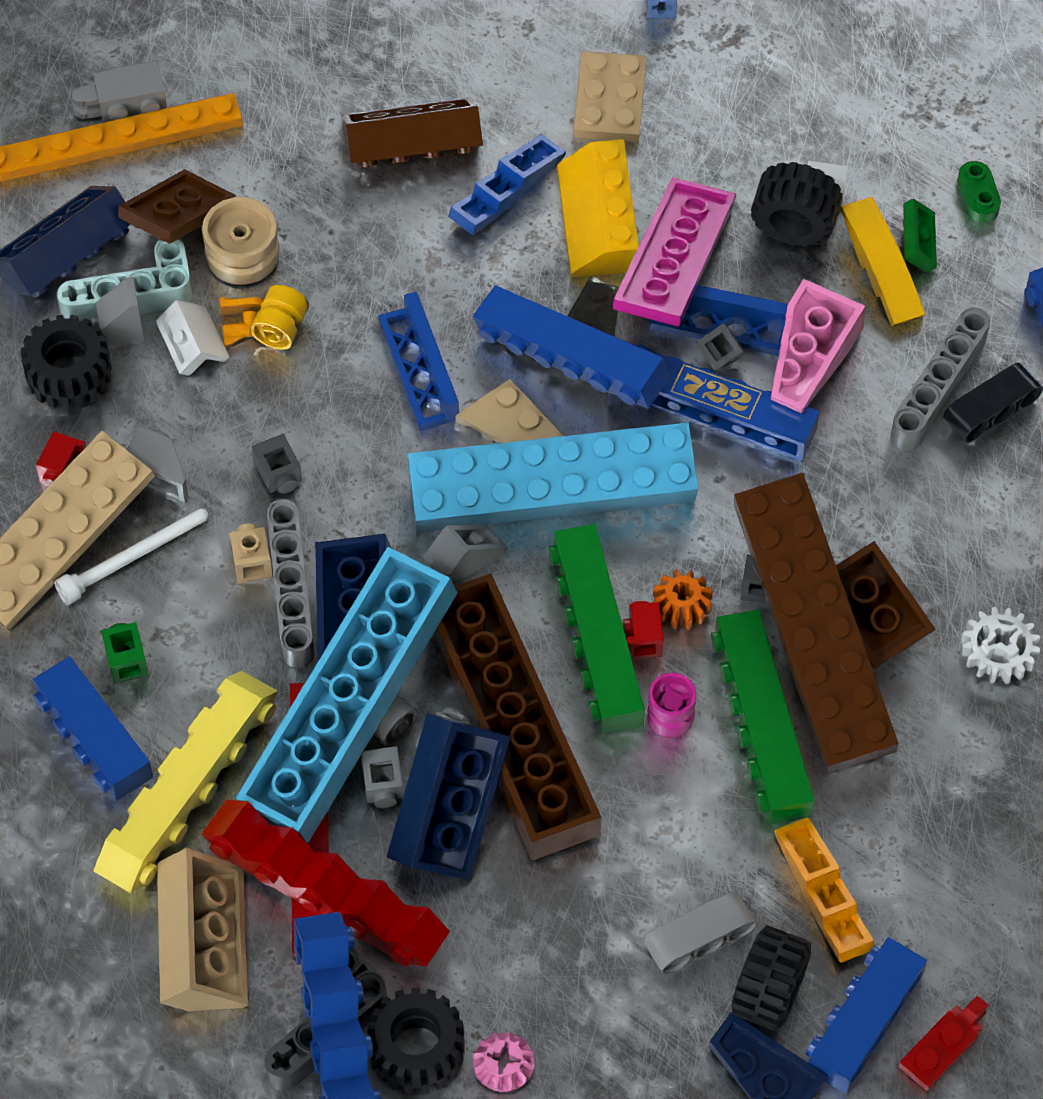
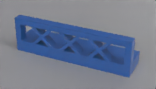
(731, 309)
(429, 356)

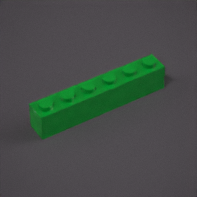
(597, 628)
(763, 717)

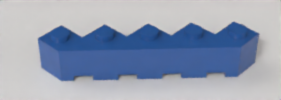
(332, 1006)

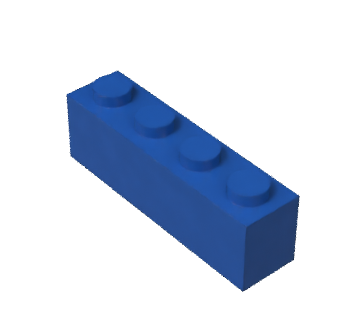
(92, 729)
(866, 1014)

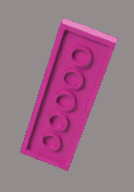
(674, 252)

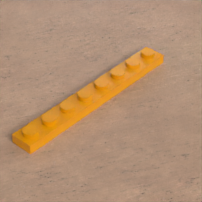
(119, 136)

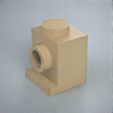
(250, 553)

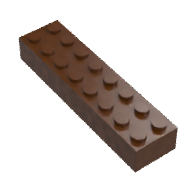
(815, 623)
(506, 696)

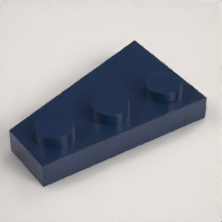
(763, 1065)

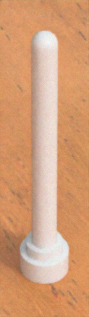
(73, 586)

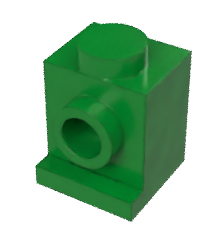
(124, 652)

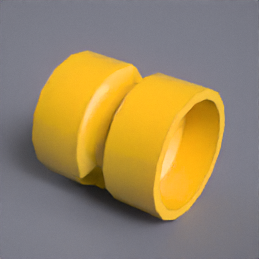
(278, 317)

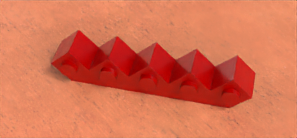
(324, 884)

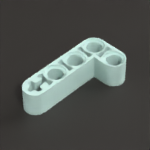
(80, 295)

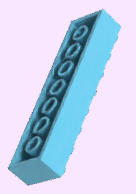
(553, 477)
(348, 693)

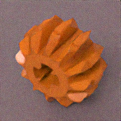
(696, 597)

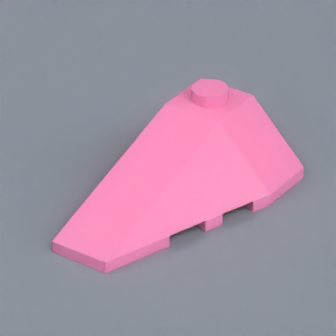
(814, 343)

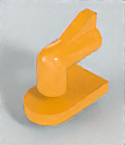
(237, 331)

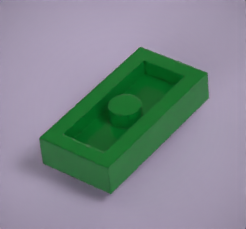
(919, 235)

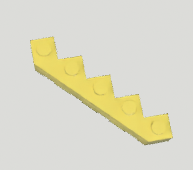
(185, 781)

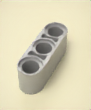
(700, 932)

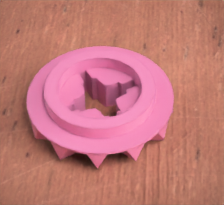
(515, 1073)

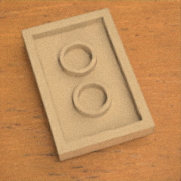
(609, 96)

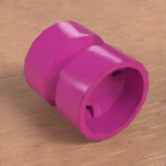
(671, 705)

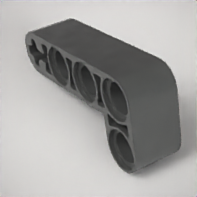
(302, 1062)

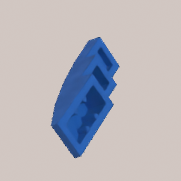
(511, 181)

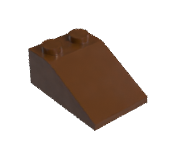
(881, 605)

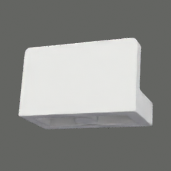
(190, 336)

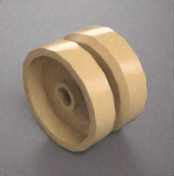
(241, 240)

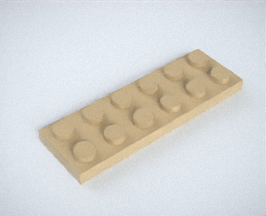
(65, 523)

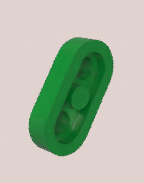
(978, 188)

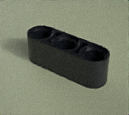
(993, 402)

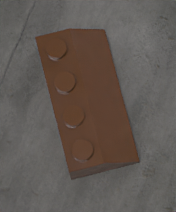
(412, 131)

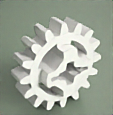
(1000, 645)

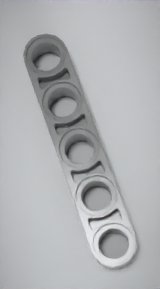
(935, 391)
(290, 597)

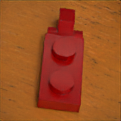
(944, 1044)

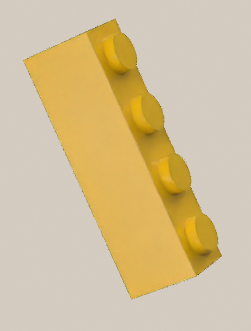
(598, 209)

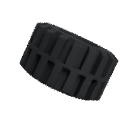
(796, 204)
(63, 339)
(771, 978)
(410, 1012)

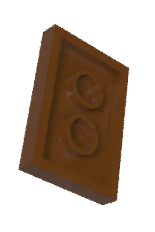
(173, 206)

